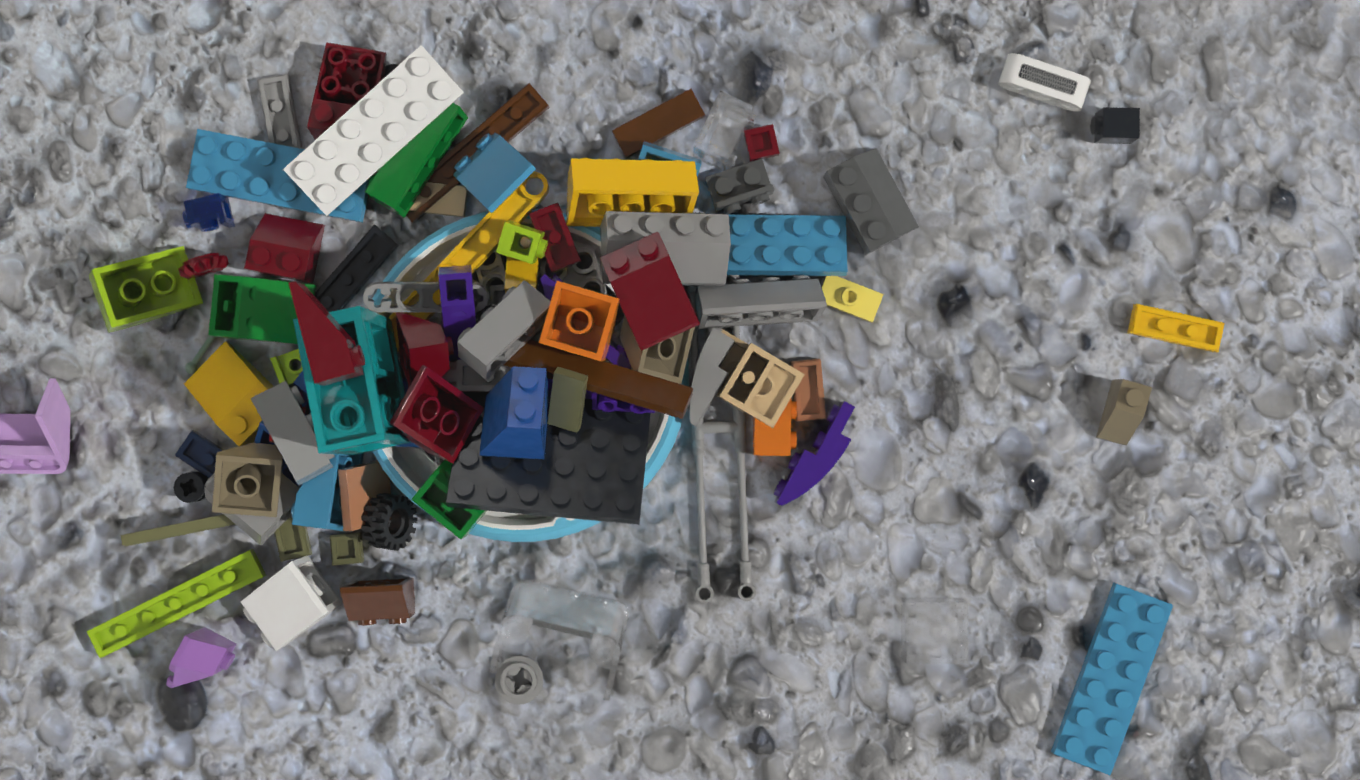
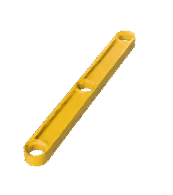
(481, 240)

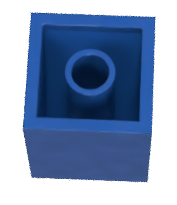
(517, 415)

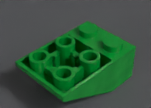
(253, 309)
(433, 498)

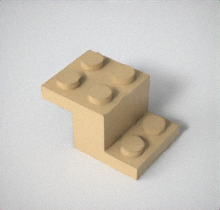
(757, 381)

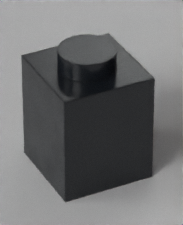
(1116, 125)

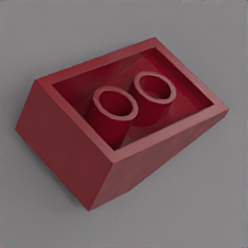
(649, 291)
(436, 415)

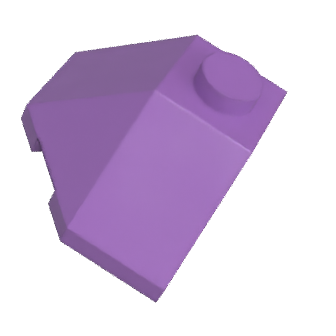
(200, 656)

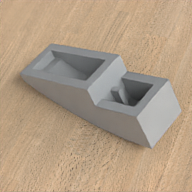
(708, 376)

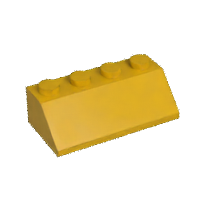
(628, 187)

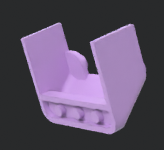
(39, 440)

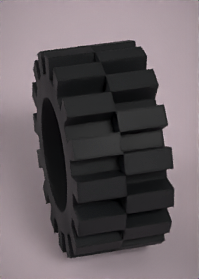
(378, 518)

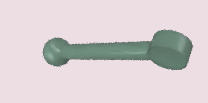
(191, 367)

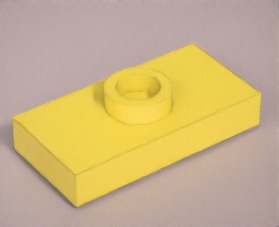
(851, 297)

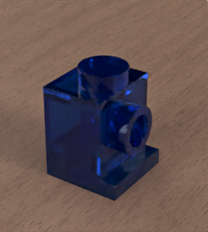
(208, 212)

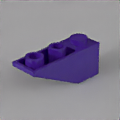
(456, 302)

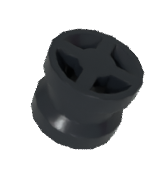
(197, 487)

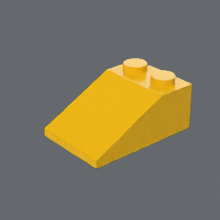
(225, 392)

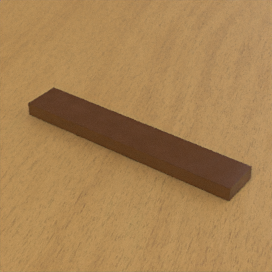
(506, 121)
(608, 378)

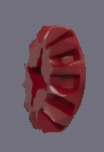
(203, 265)

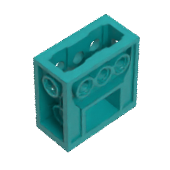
(356, 412)

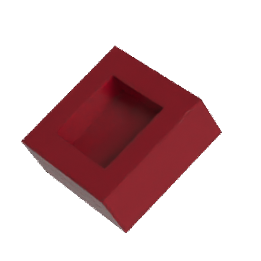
(761, 142)

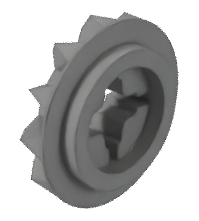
(506, 685)

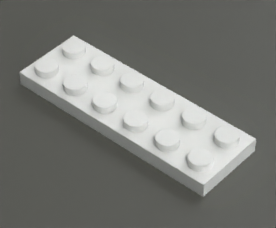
(373, 130)

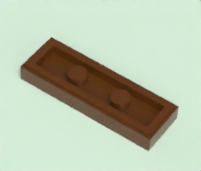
(658, 123)

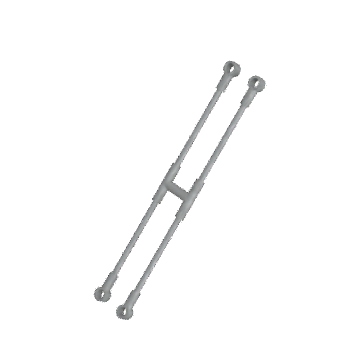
(737, 426)

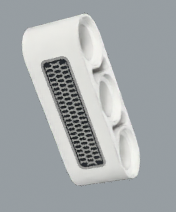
(1044, 82)

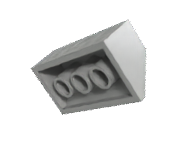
(694, 241)
(760, 302)

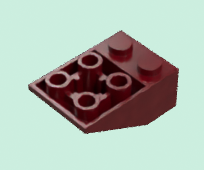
(343, 80)

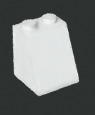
(290, 602)

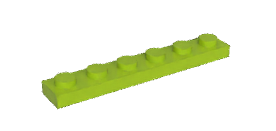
(176, 603)

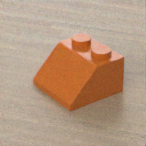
(580, 321)

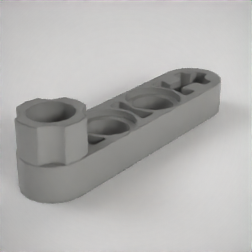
(425, 301)

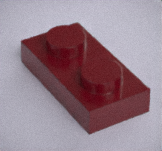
(561, 248)

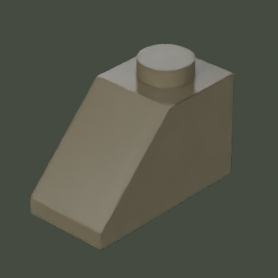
(1123, 410)

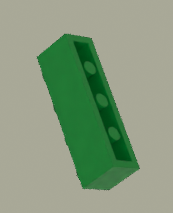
(406, 173)

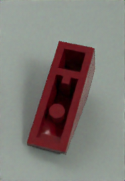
(328, 346)

